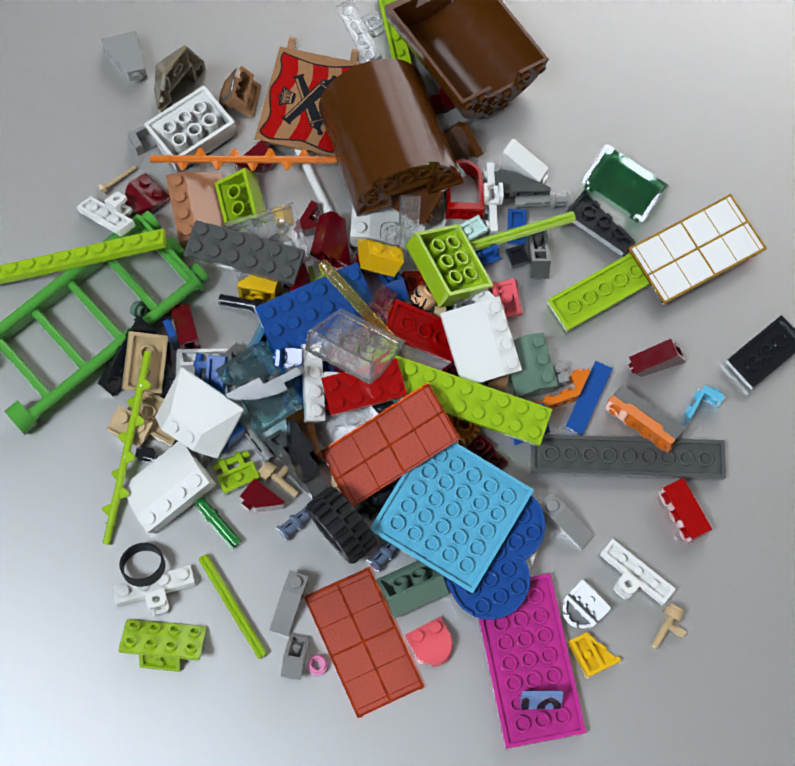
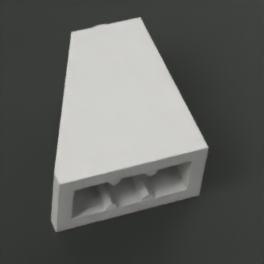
(521, 161)

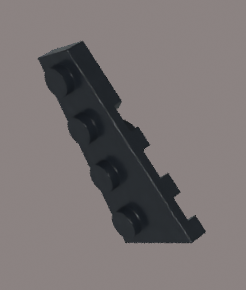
(600, 225)
(113, 375)

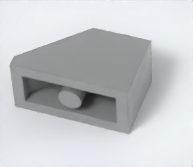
(295, 656)

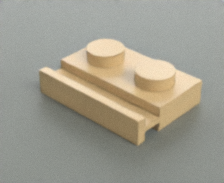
(120, 422)

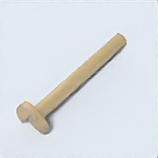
(104, 187)

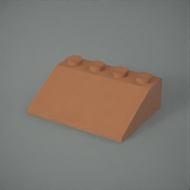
(192, 199)

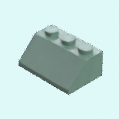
(537, 369)
(411, 588)

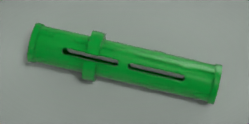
(211, 515)

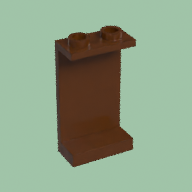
(463, 141)
(427, 202)

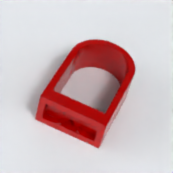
(464, 210)

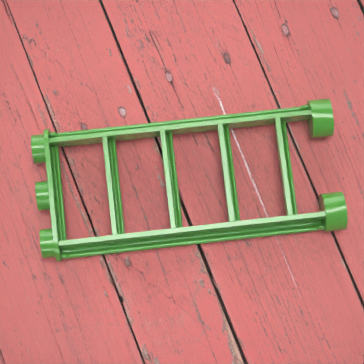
(69, 281)

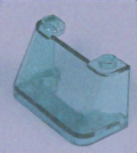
(265, 411)

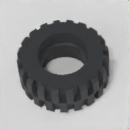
(341, 525)

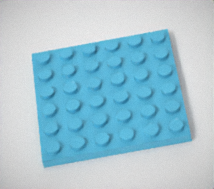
(452, 514)

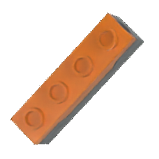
(645, 419)

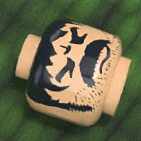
(422, 298)

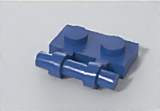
(211, 364)

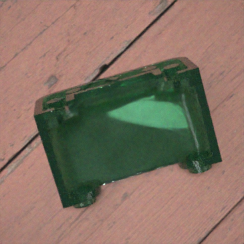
(625, 183)

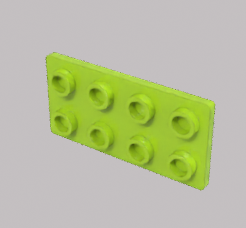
(161, 643)

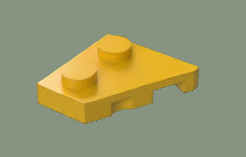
(591, 655)

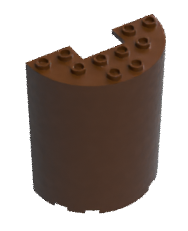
(470, 50)
(386, 133)

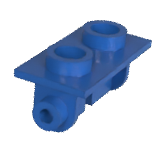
(488, 255)

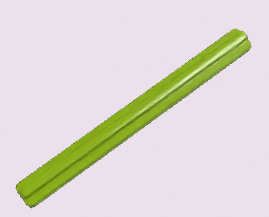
(523, 231)
(232, 606)

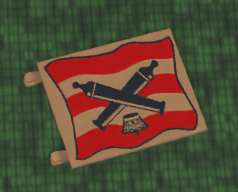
(293, 97)

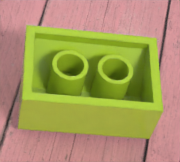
(239, 195)

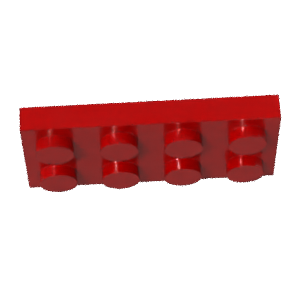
(419, 330)
(349, 393)

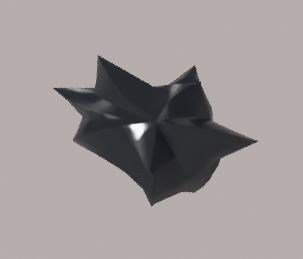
(375, 502)

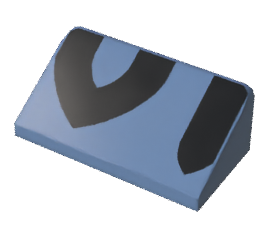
(541, 700)

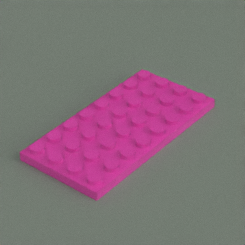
(531, 655)

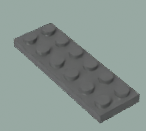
(244, 253)

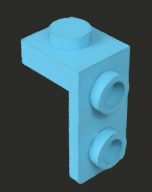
(708, 394)

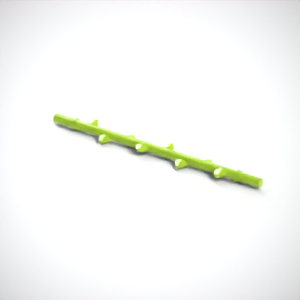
(127, 456)

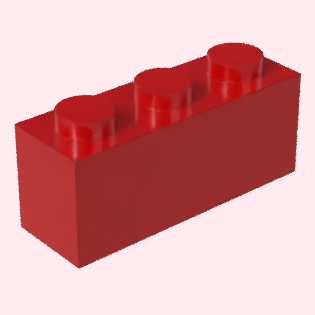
(685, 510)

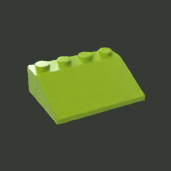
(448, 264)

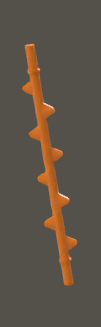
(235, 157)

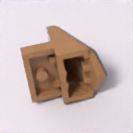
(240, 92)

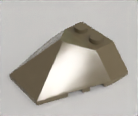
(171, 70)

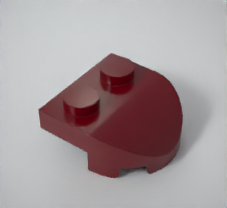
(145, 195)

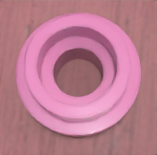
(317, 658)

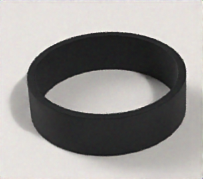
(138, 548)

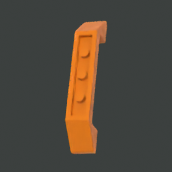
(567, 395)

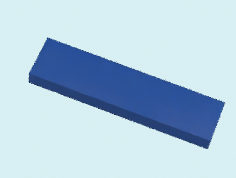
(588, 398)

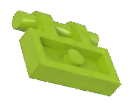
(237, 477)

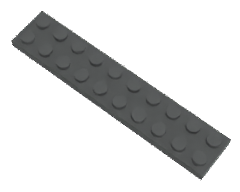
(628, 457)

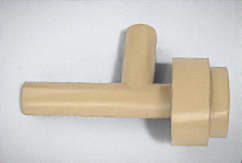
(268, 470)
(673, 613)

